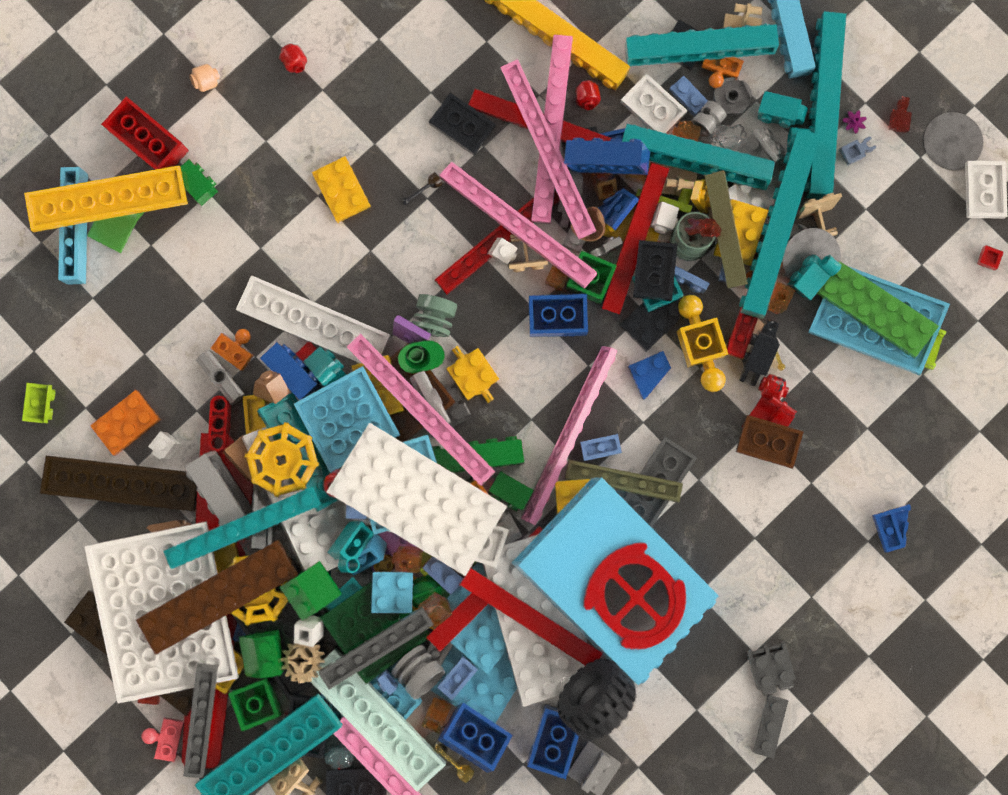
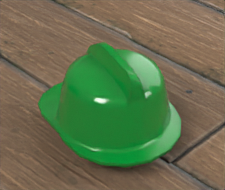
(421, 356)
(425, 587)

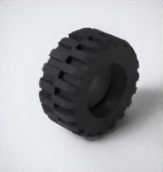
(596, 699)

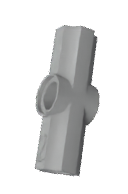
(213, 368)
(425, 389)

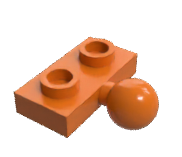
(727, 67)
(232, 350)

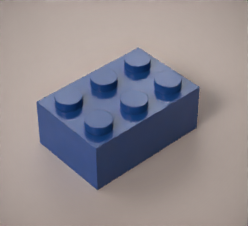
(558, 315)
(293, 371)
(475, 737)
(552, 744)

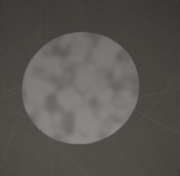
(953, 140)
(809, 242)

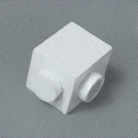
(664, 218)
(503, 251)
(164, 446)
(308, 631)

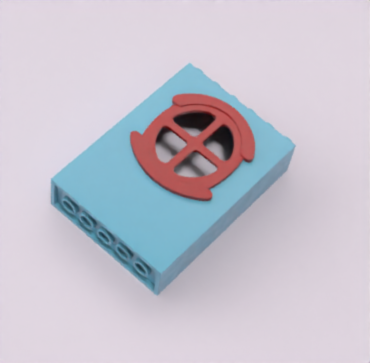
(585, 550)

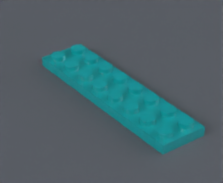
(272, 750)

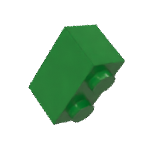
(198, 185)
(510, 491)

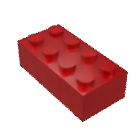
(144, 136)

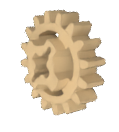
(302, 670)

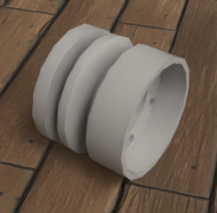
(419, 673)

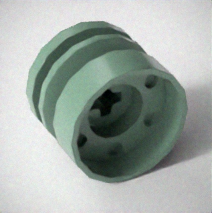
(698, 246)
(434, 313)

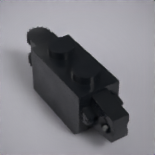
(762, 352)

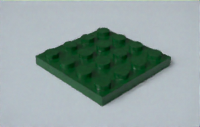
(354, 624)

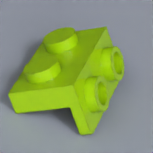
(37, 403)

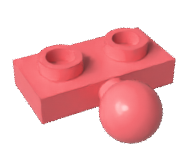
(167, 740)

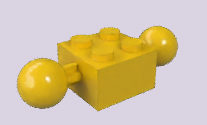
(702, 343)

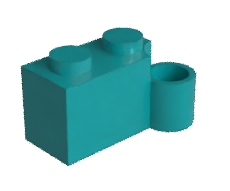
(781, 110)
(813, 275)
(324, 366)
(350, 545)

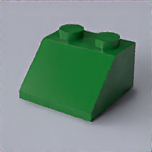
(310, 590)
(262, 654)

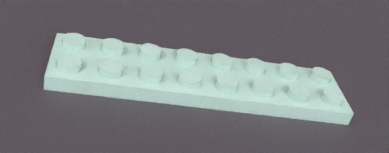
(382, 726)

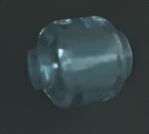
(338, 756)

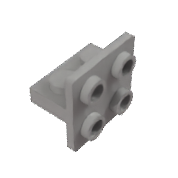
(764, 146)
(594, 769)

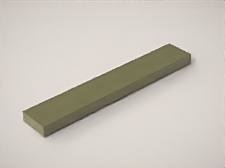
(728, 239)
(626, 481)

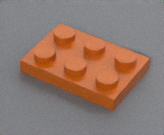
(125, 422)

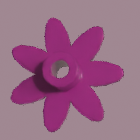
(855, 121)

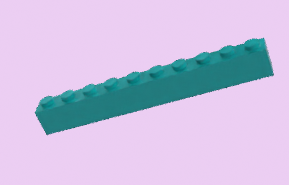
(826, 101)
(780, 224)

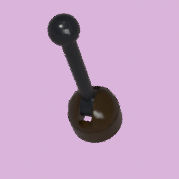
(433, 182)

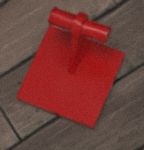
(773, 411)

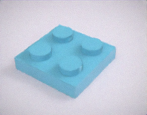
(392, 592)

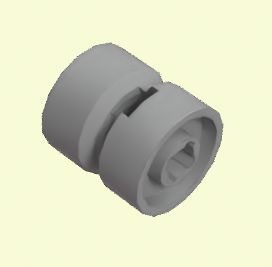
(710, 116)

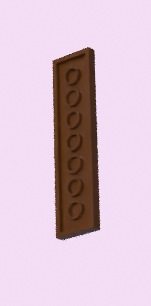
(216, 597)

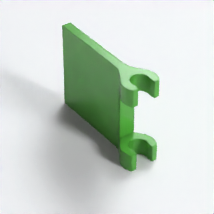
(114, 231)

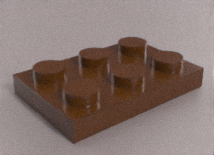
(769, 441)

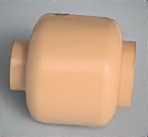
(204, 77)

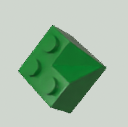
(597, 287)
(255, 704)

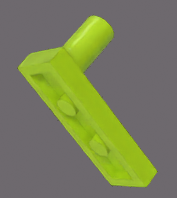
(682, 202)

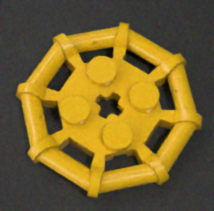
(285, 470)
(260, 603)

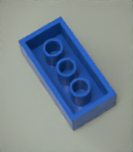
(607, 156)

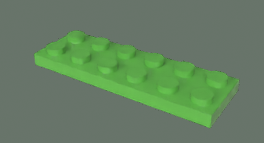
(878, 310)

